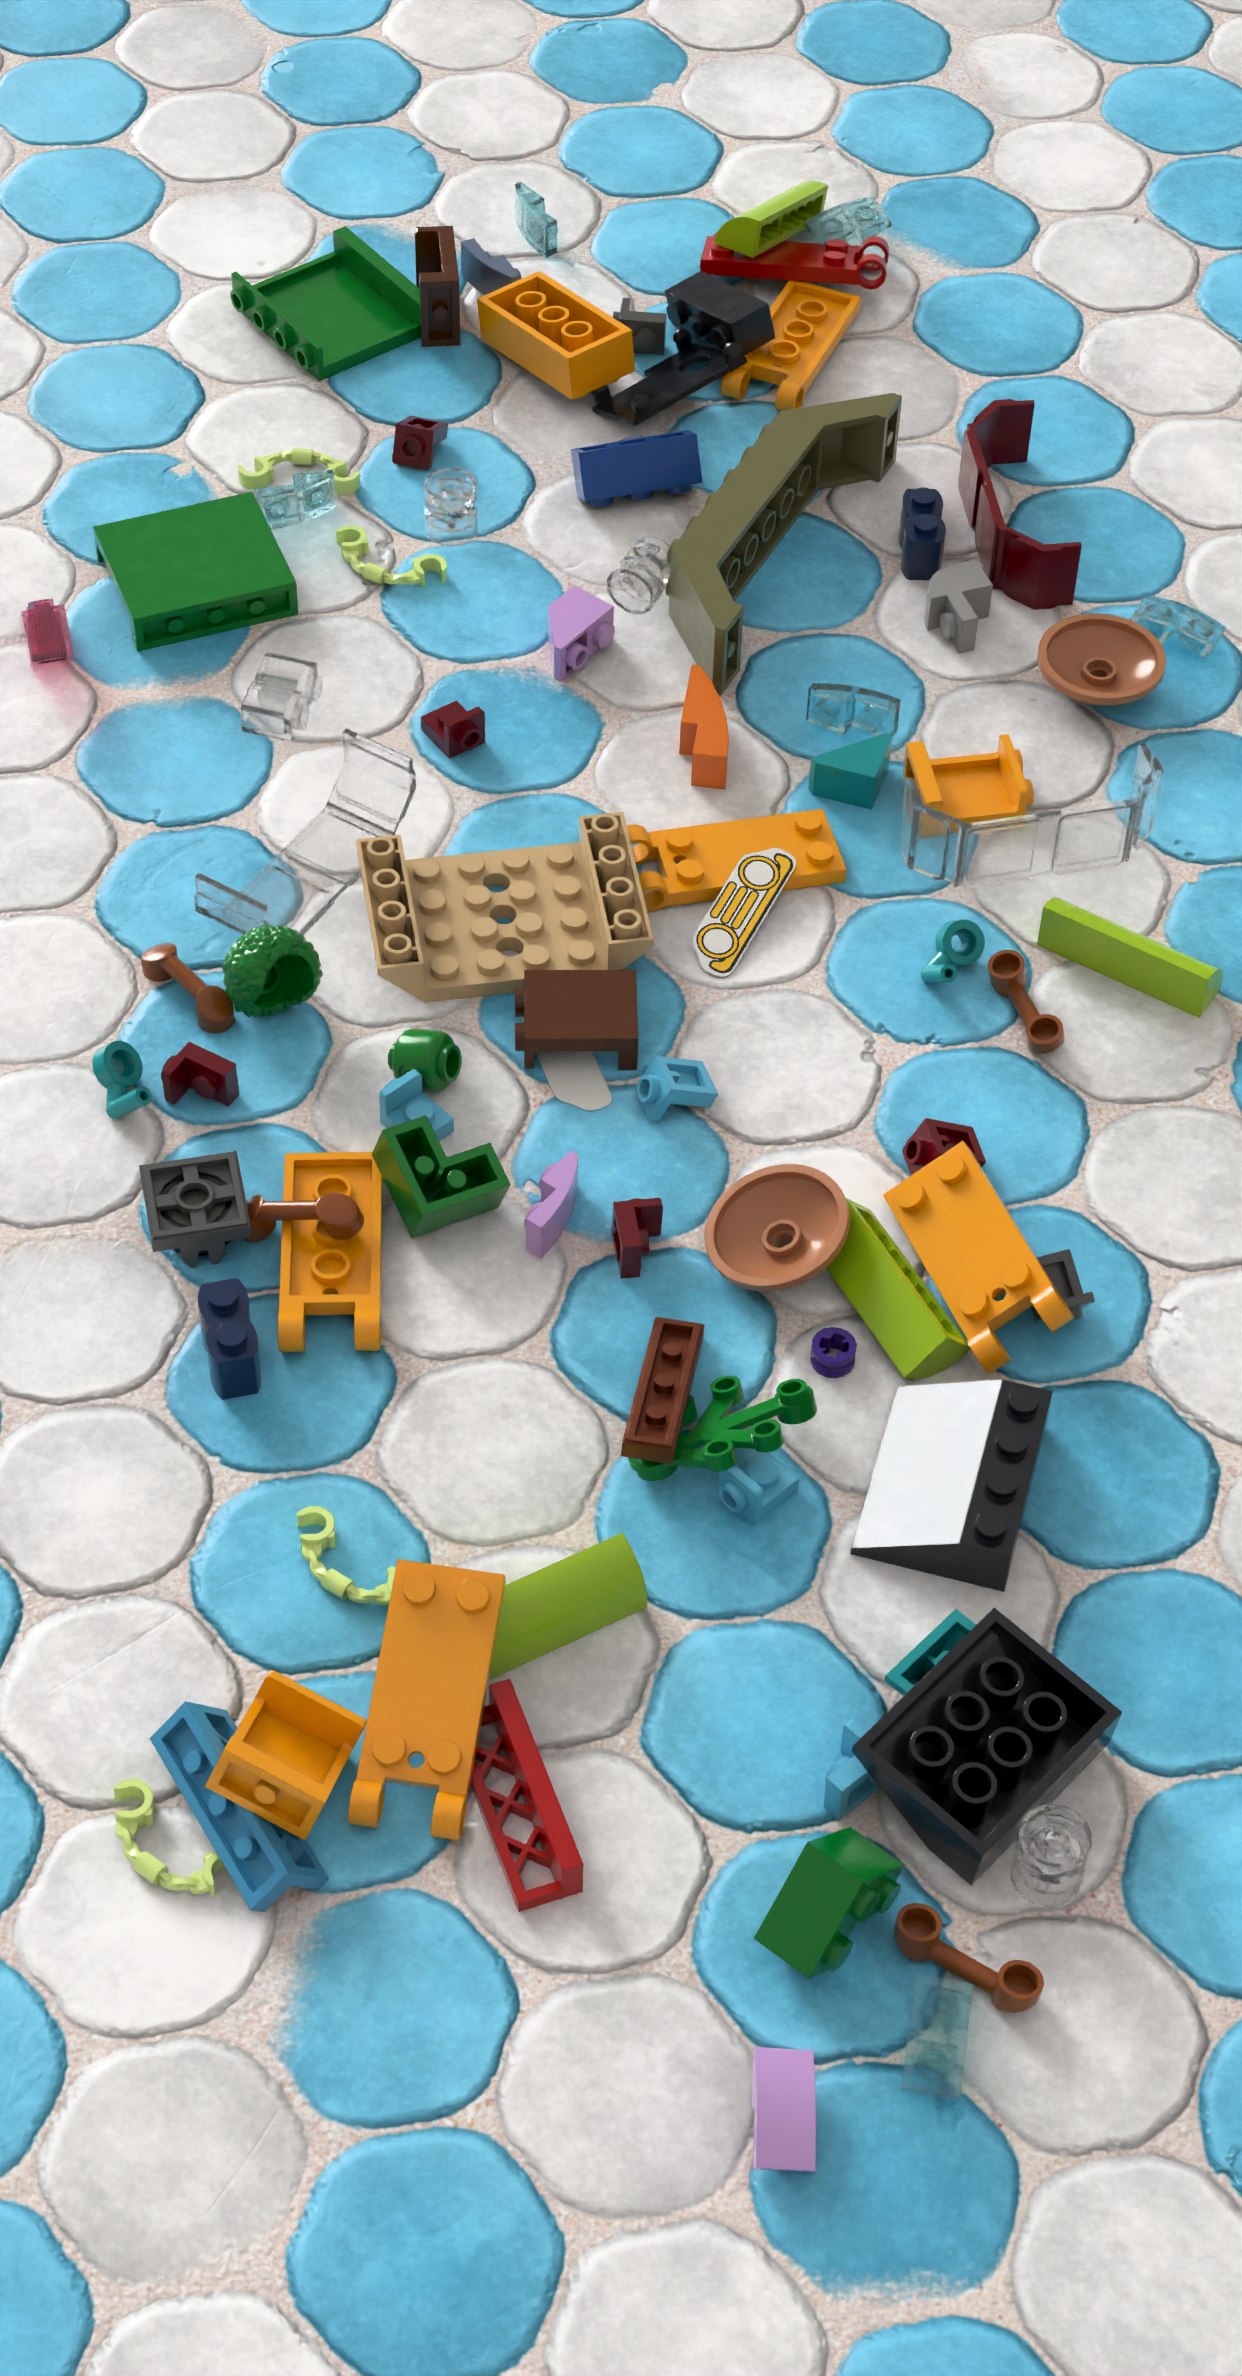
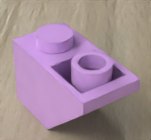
(577, 629)

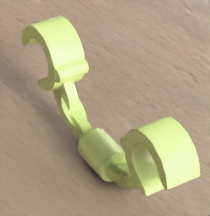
(265, 472)
(355, 544)
(332, 1580)
(147, 1864)

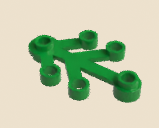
(722, 1433)

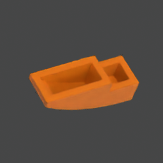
(704, 731)

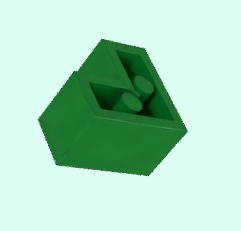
(432, 1187)
(826, 1893)

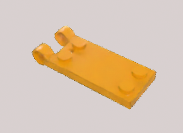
(807, 329)
(713, 850)
(974, 1251)
(320, 1265)
(429, 1690)

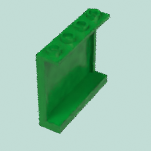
(334, 307)
(197, 570)

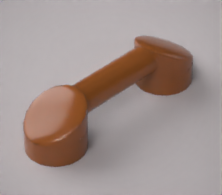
(1009, 980)
(213, 1004)
(335, 1211)
(1012, 1988)

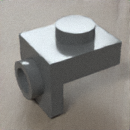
(646, 327)
(1064, 1276)

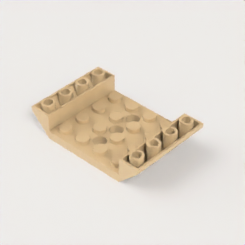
(567, 905)

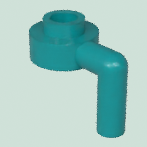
(942, 966)
(116, 1069)

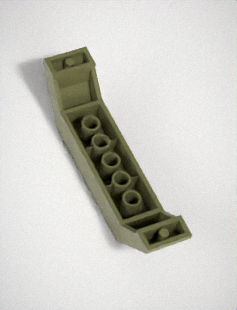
(757, 507)

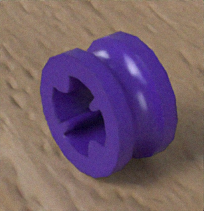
(843, 1361)

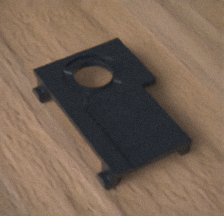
(666, 382)

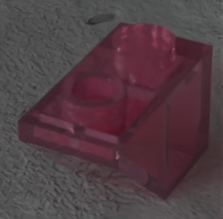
(45, 632)

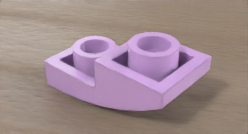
(558, 1196)
(784, 2109)

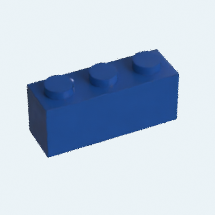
(636, 467)

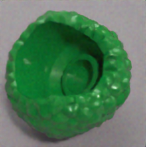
(270, 970)

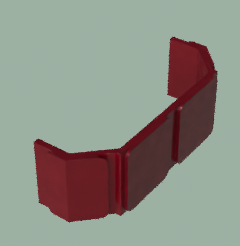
(1016, 564)

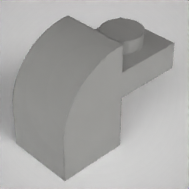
(956, 601)

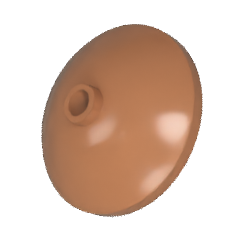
(1101, 659)
(774, 1210)

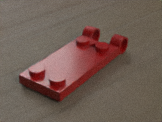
(801, 261)

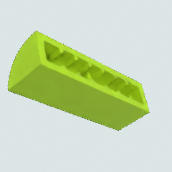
(773, 219)
(1128, 957)
(895, 1300)
(567, 1602)

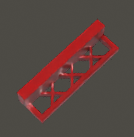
(539, 1805)

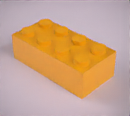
(556, 335)

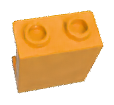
(972, 785)
(286, 1754)

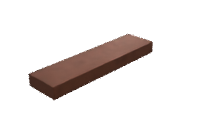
(663, 1390)

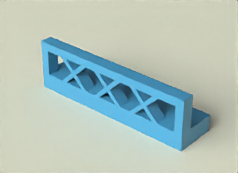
(250, 1847)

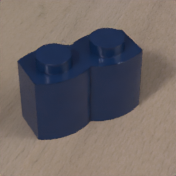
(921, 533)
(229, 1338)

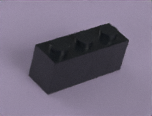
(719, 313)

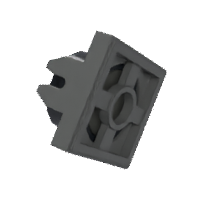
(195, 1205)

